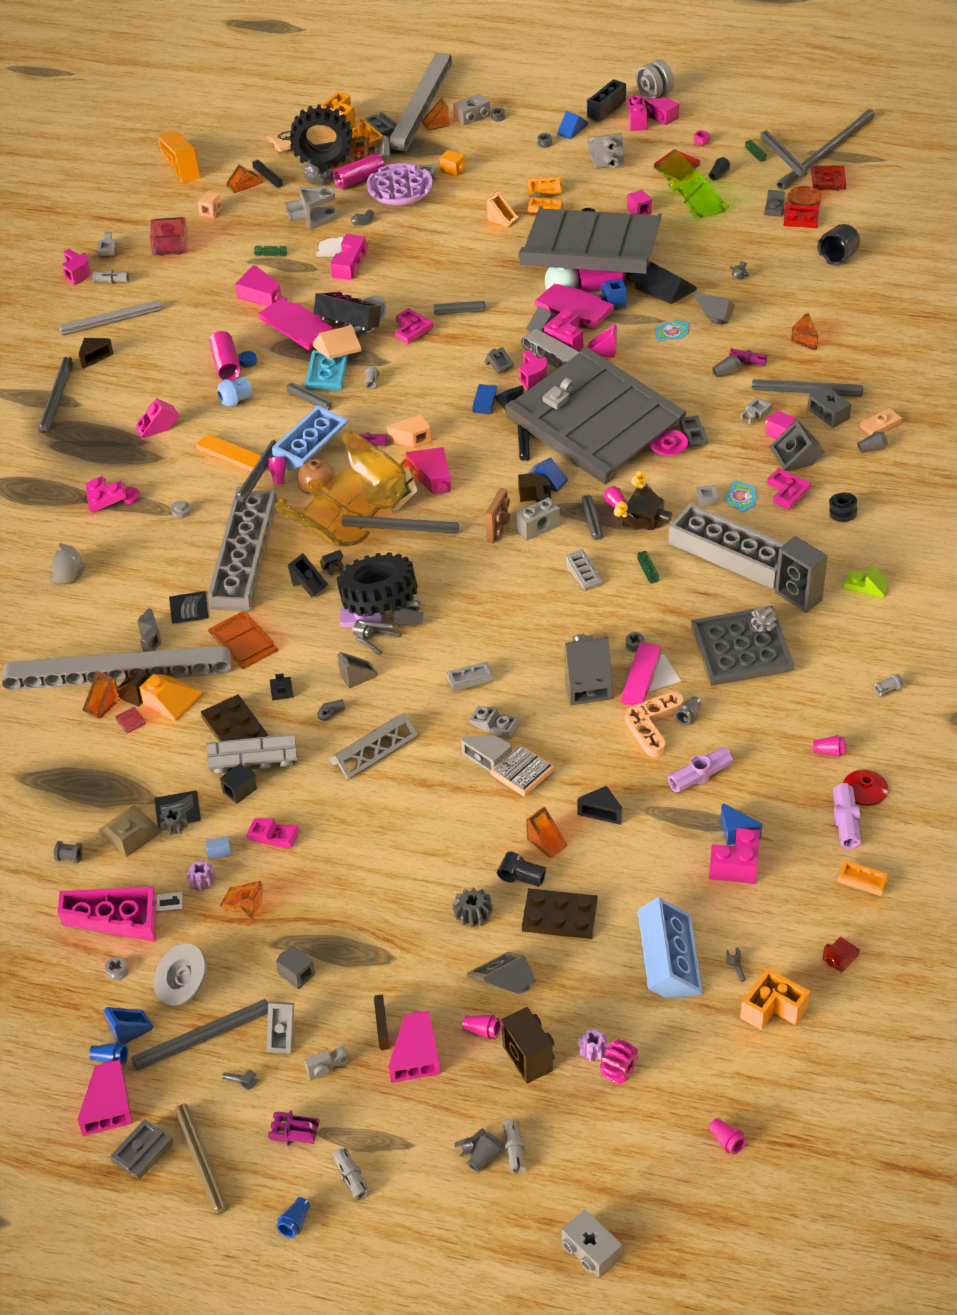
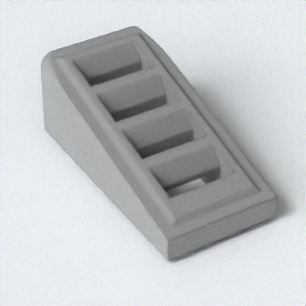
(578, 559)

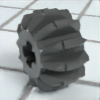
(472, 907)

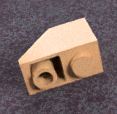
(409, 432)

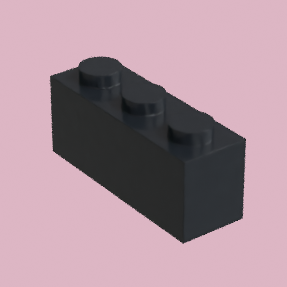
(606, 100)

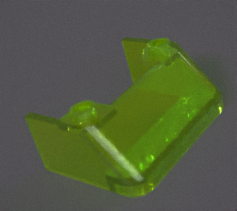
(692, 185)

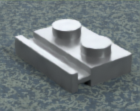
(382, 123)
(141, 1149)

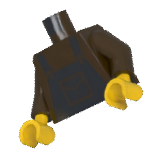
(644, 507)

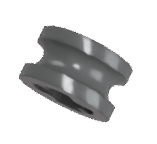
(498, 114)
(544, 140)
(634, 636)

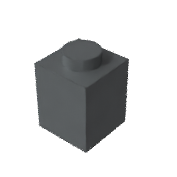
(295, 967)

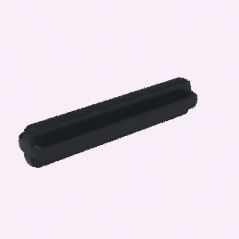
(267, 173)
(523, 438)

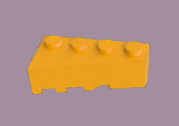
(180, 155)

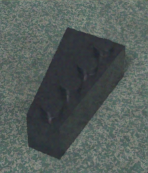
(347, 310)

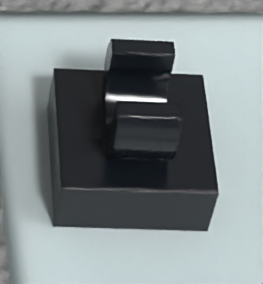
(332, 559)
(281, 687)

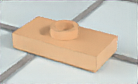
(881, 422)

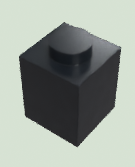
(238, 783)

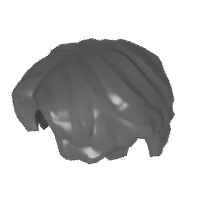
(317, 172)

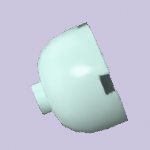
(562, 276)

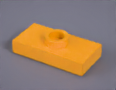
(545, 186)
(534, 204)
(862, 877)

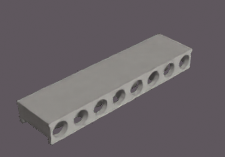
(242, 552)

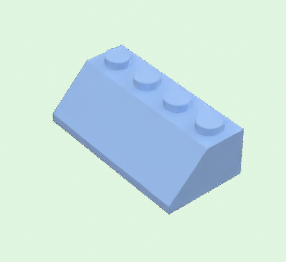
(308, 437)
(669, 950)

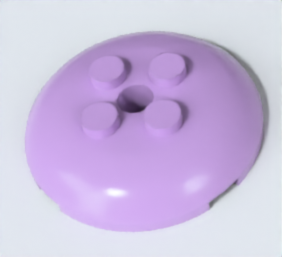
(399, 184)

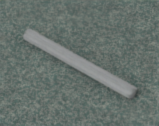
(110, 317)

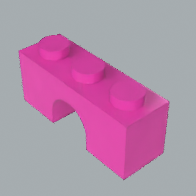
(347, 263)

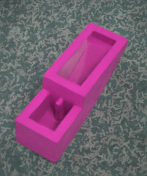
(641, 673)

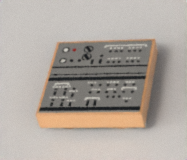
(522, 770)

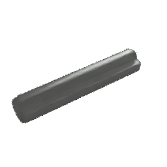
(459, 307)
(308, 395)
(592, 517)

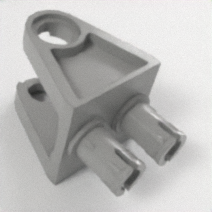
(606, 150)
(308, 209)

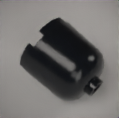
(839, 244)

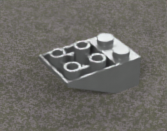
(588, 671)

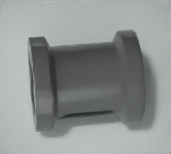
(68, 852)

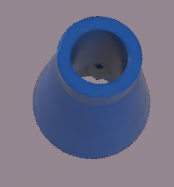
(109, 1052)
(292, 1219)

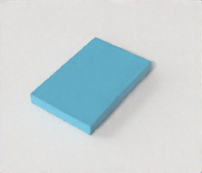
(325, 372)

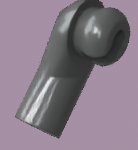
(362, 219)
(328, 709)

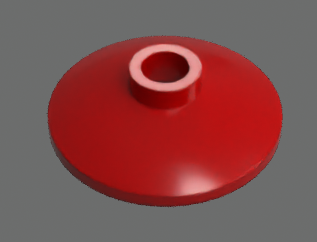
(868, 787)

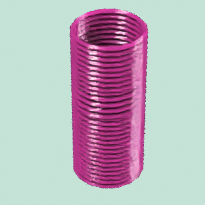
(356, 173)
(224, 355)

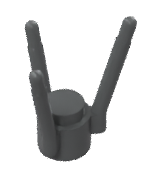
(365, 629)

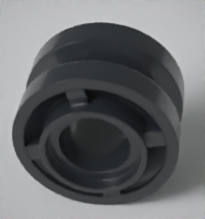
(843, 507)

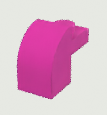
(76, 266)
(532, 370)

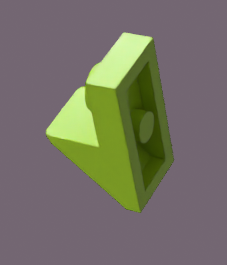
(871, 583)

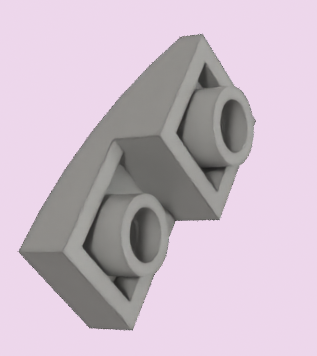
(490, 721)

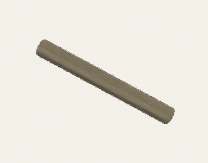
(201, 1159)

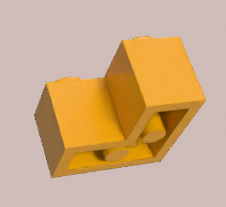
(343, 104)
(774, 995)

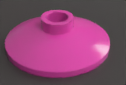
(670, 443)

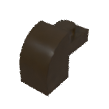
(533, 487)

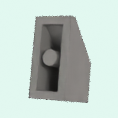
(485, 750)

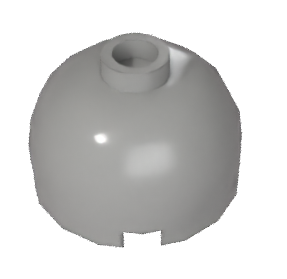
(66, 565)

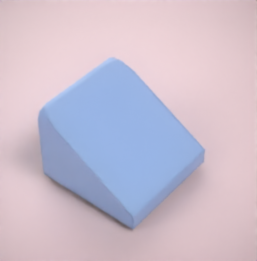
(218, 847)

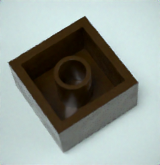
(528, 1044)

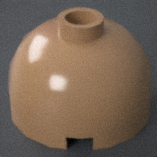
(315, 469)

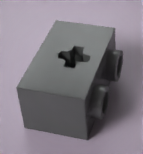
(829, 406)

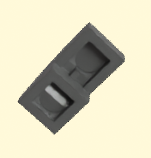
(693, 431)

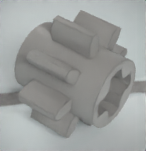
(763, 619)

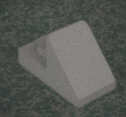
(280, 1027)

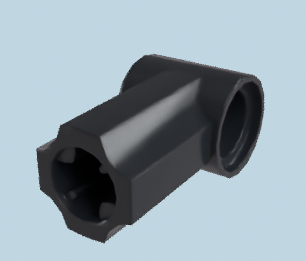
(515, 868)

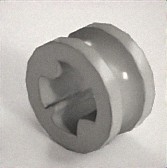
(116, 974)

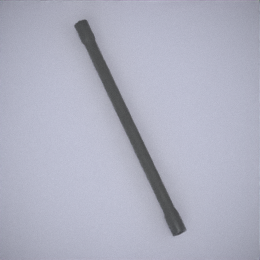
(863, 119)

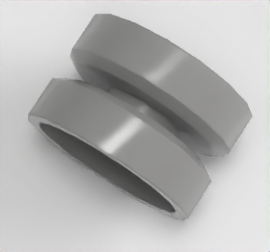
(655, 79)

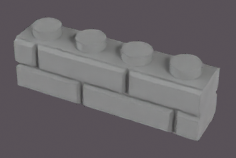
(252, 752)

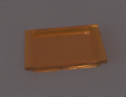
(244, 639)

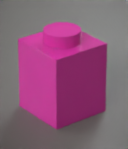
(639, 203)
(778, 423)

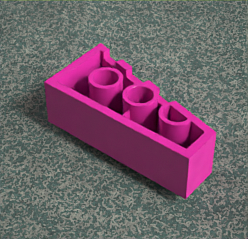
(111, 911)

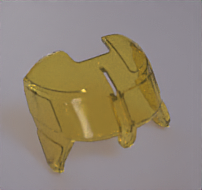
(363, 488)

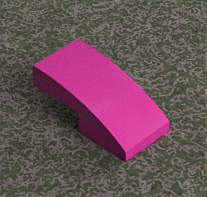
(269, 833)

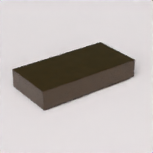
(381, 1022)

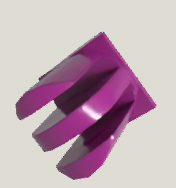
(296, 1129)

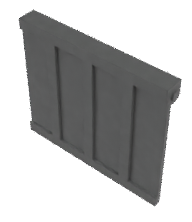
(591, 240)
(604, 419)

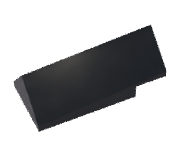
(661, 284)

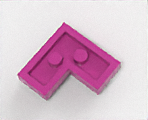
(413, 325)
(790, 486)
(101, 495)

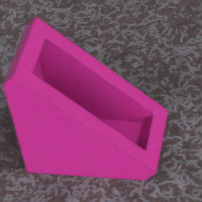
(605, 343)

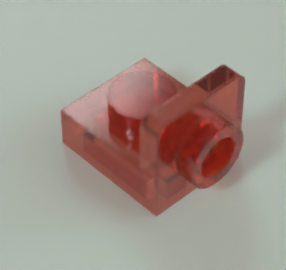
(840, 954)

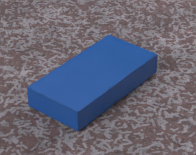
(484, 399)

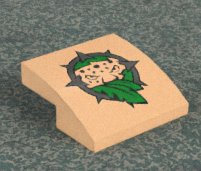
(281, 140)

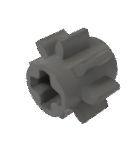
(173, 820)

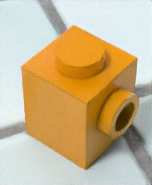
(452, 163)

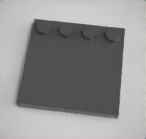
(737, 651)

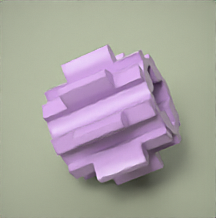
(201, 875)
(593, 1045)

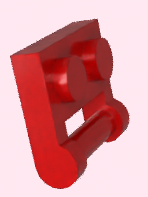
(801, 215)

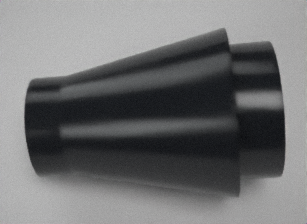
(720, 167)

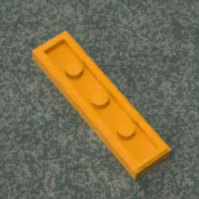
(228, 452)

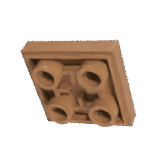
(497, 515)

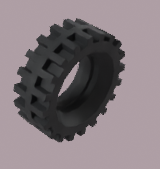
(321, 116)
(362, 596)

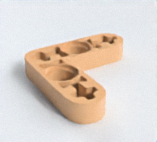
(647, 717)

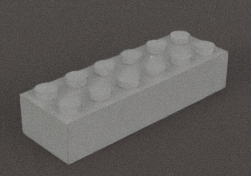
(726, 544)

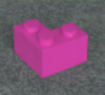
(566, 329)
(736, 862)

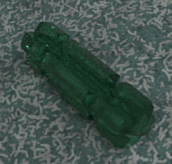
(755, 150)
(270, 250)
(648, 567)

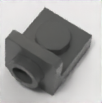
(774, 203)
(499, 360)

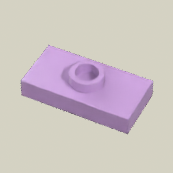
(348, 620)

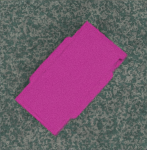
(588, 306)
(294, 322)

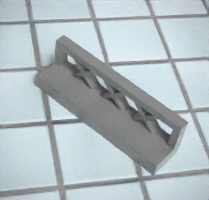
(368, 739)

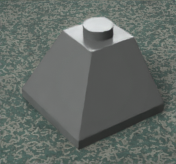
(715, 308)
(796, 448)
(506, 972)

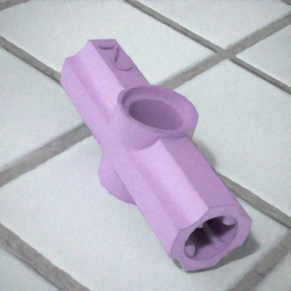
(700, 769)
(846, 816)

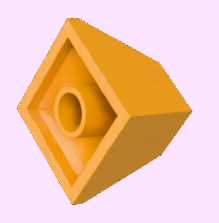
(168, 695)

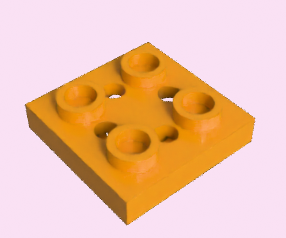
(366, 130)

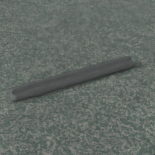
(783, 153)
(805, 387)
(56, 394)
(255, 474)
(400, 524)
(200, 1034)

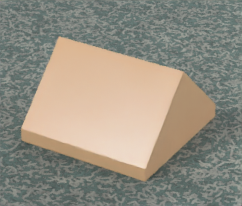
(337, 342)

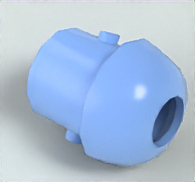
(234, 391)

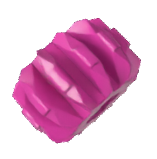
(619, 1061)

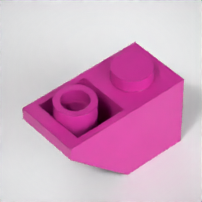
(662, 109)
(637, 113)
(157, 418)

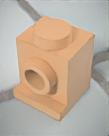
(209, 204)

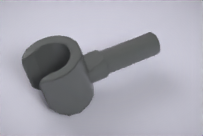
(735, 960)
(247, 1080)
(468, 1144)

